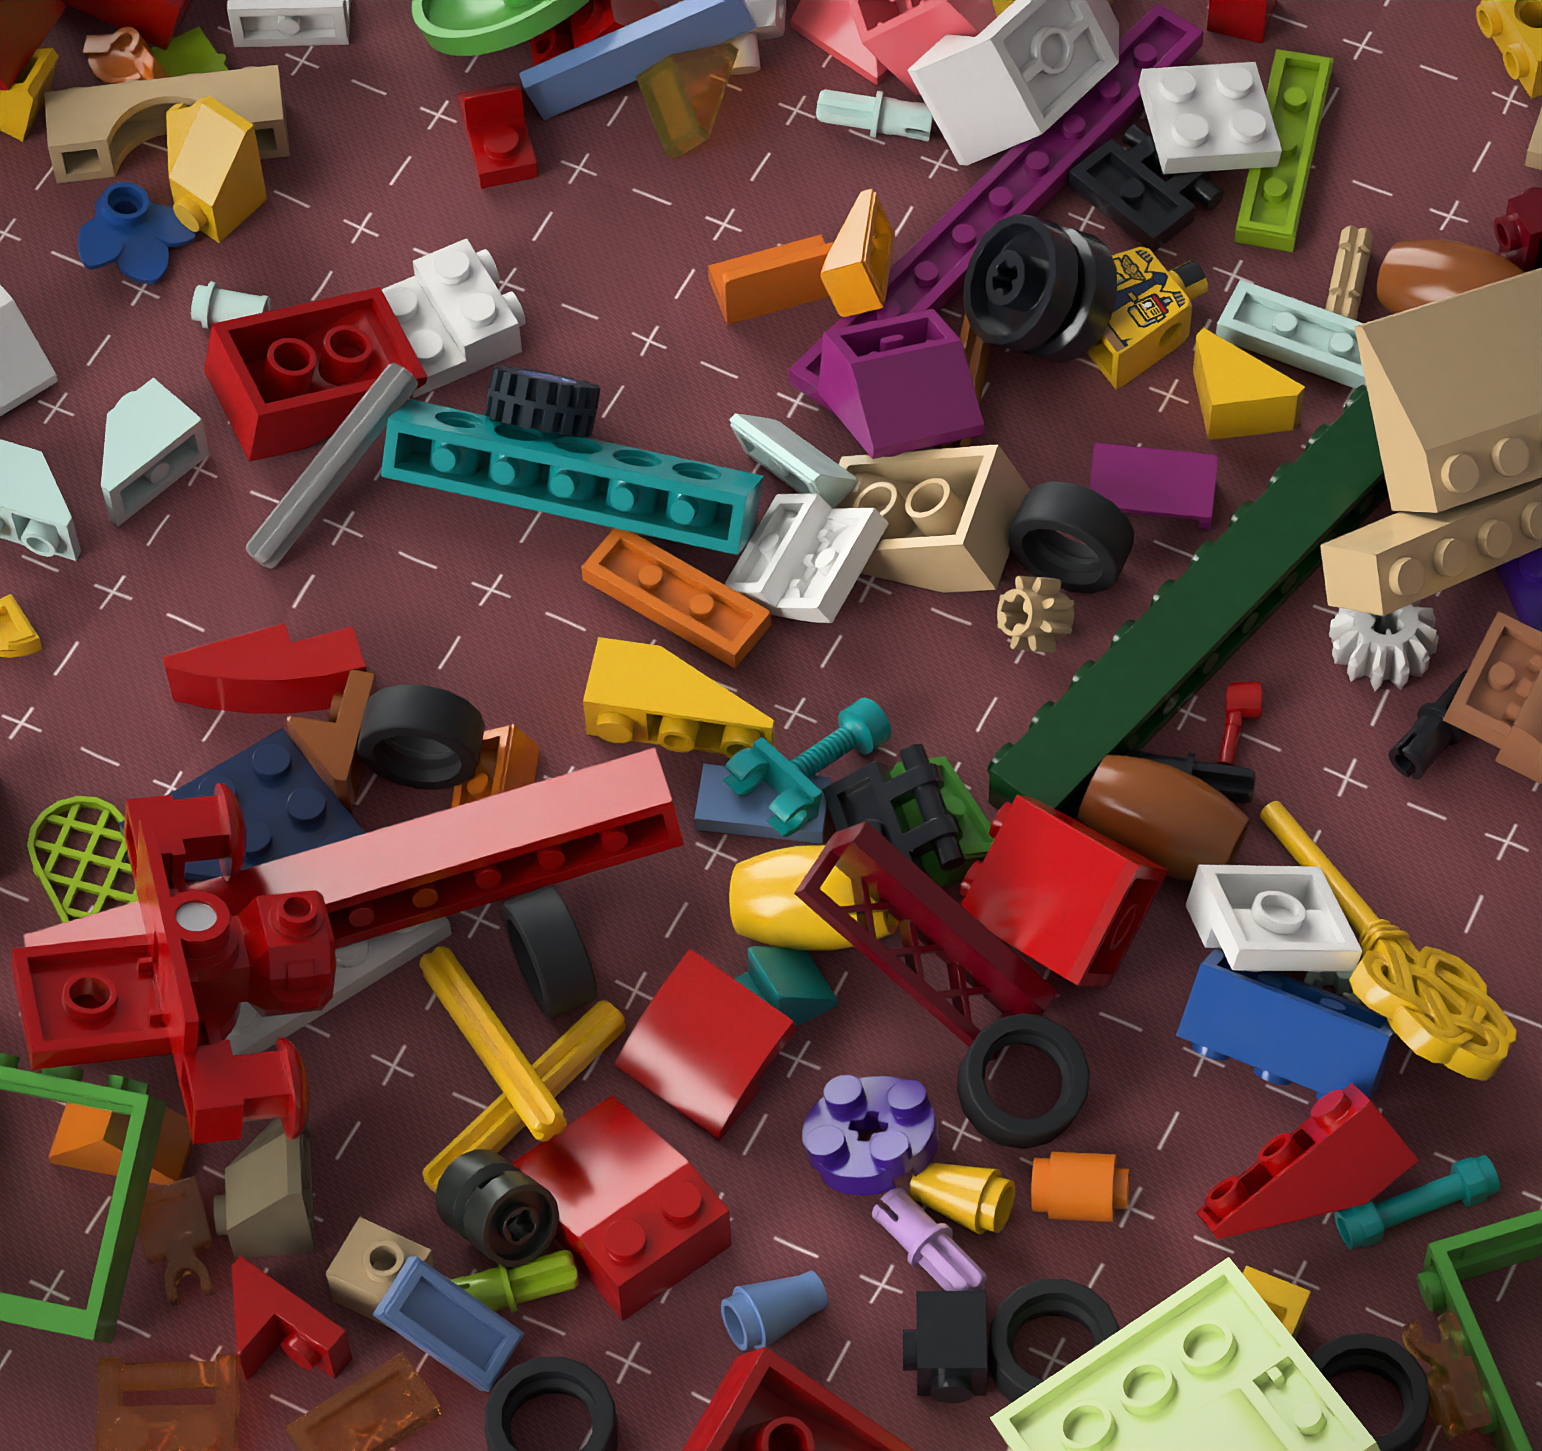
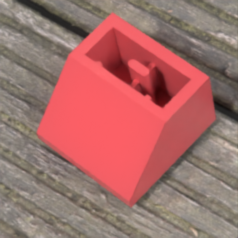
(907, 29)

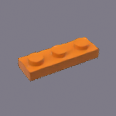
(676, 596)

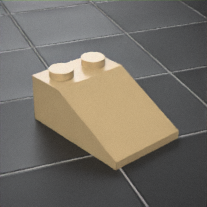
(943, 512)

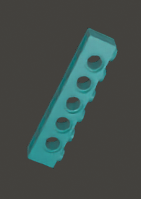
(572, 476)

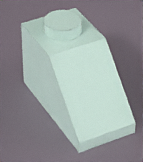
(148, 448)

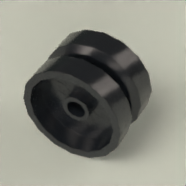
(1040, 288)

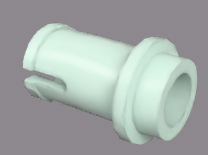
(217, 305)

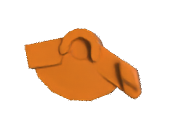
(121, 57)

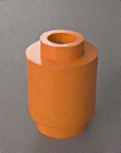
(1079, 1186)

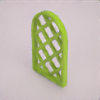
(46, 876)

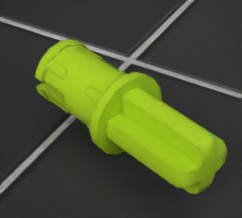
(509, 1286)

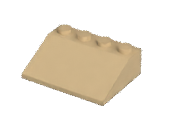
(1458, 394)

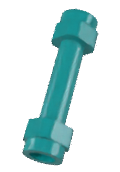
(1468, 1181)

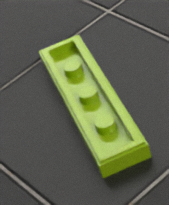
(1277, 194)

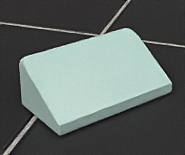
(792, 458)

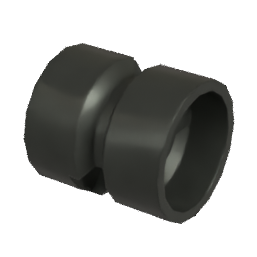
(497, 1207)

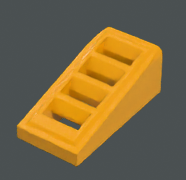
(860, 258)

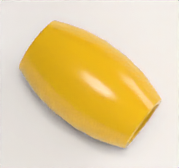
(771, 913)

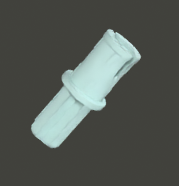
(875, 113)

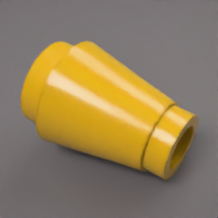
(966, 1195)

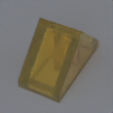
(686, 95)

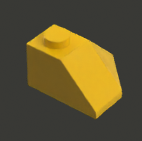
(213, 167)

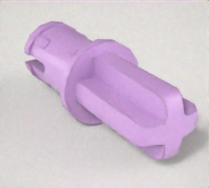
(928, 1243)

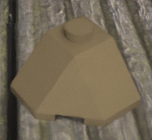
(269, 1196)

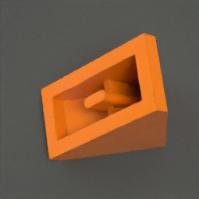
(96, 1139)

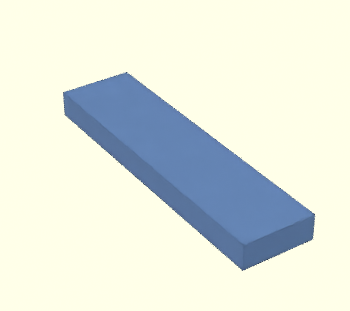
(627, 52)

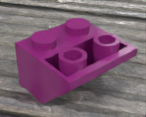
(900, 383)

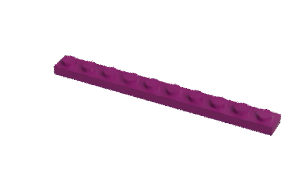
(1019, 182)

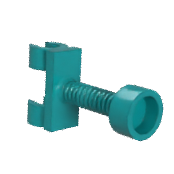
(861, 728)

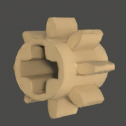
(1035, 614)

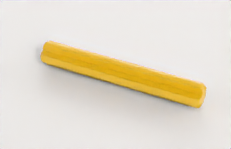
(493, 1044)
(556, 1070)

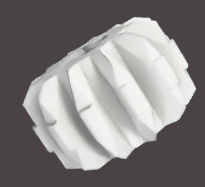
(1384, 645)

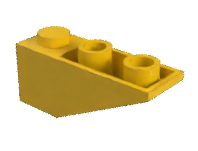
(661, 700)

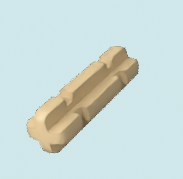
(1349, 272)

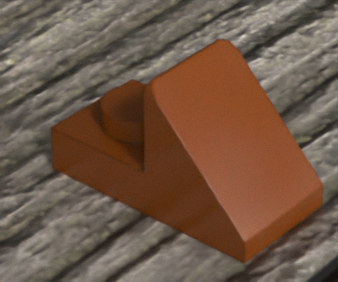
(333, 744)

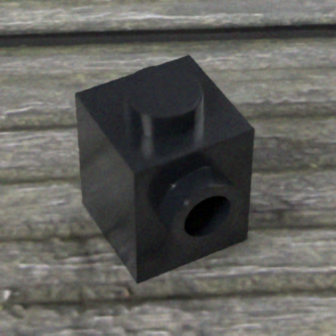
(948, 1345)

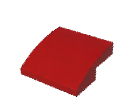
(704, 1044)

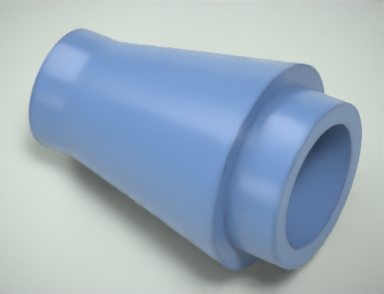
(769, 1309)

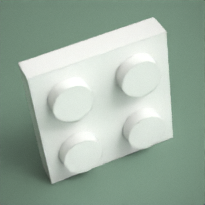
(1209, 117)

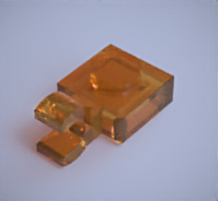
(1453, 1381)

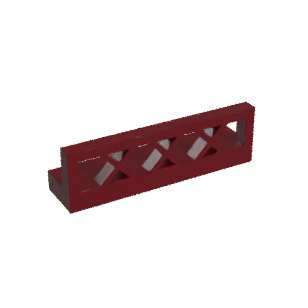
(923, 914)

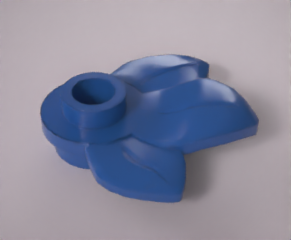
(131, 234)

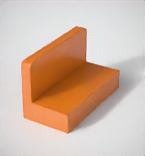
(770, 279)

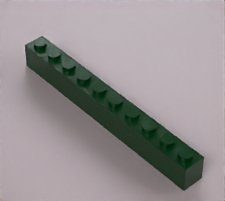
(1200, 617)

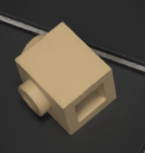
(369, 1266)

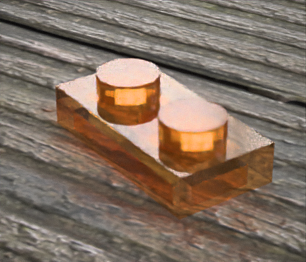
(368, 1413)

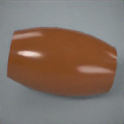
(1435, 269)
(1163, 815)

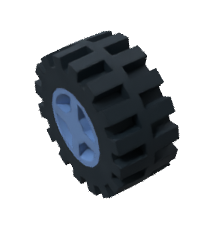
(542, 401)

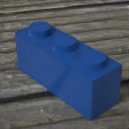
(1285, 1029)

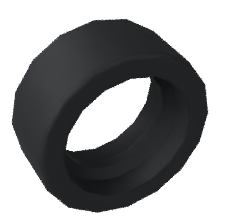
(1079, 514)
(421, 736)
(549, 951)
(1046, 1037)
(1033, 1301)
(1394, 1364)
(551, 1376)

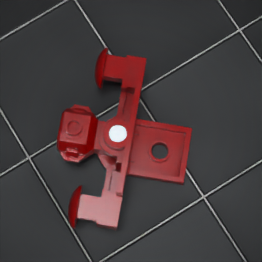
(188, 974)

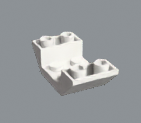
(1016, 73)

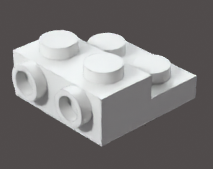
(456, 314)
(1272, 918)

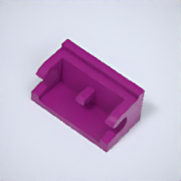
(1156, 481)

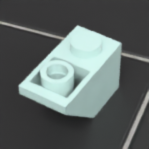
(33, 505)

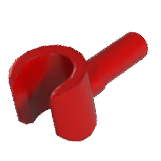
(1241, 702)

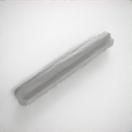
(331, 466)

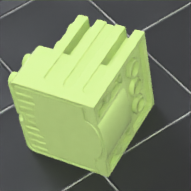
(1189, 1376)

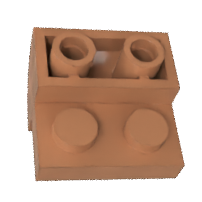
(1504, 695)

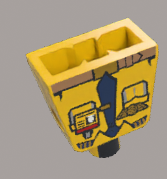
(1148, 314)

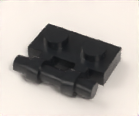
(1134, 196)
(878, 799)

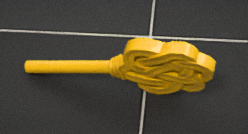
(1426, 994)

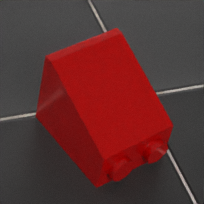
(1061, 891)

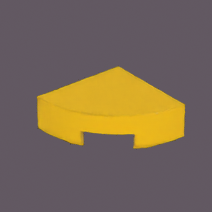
(16, 632)

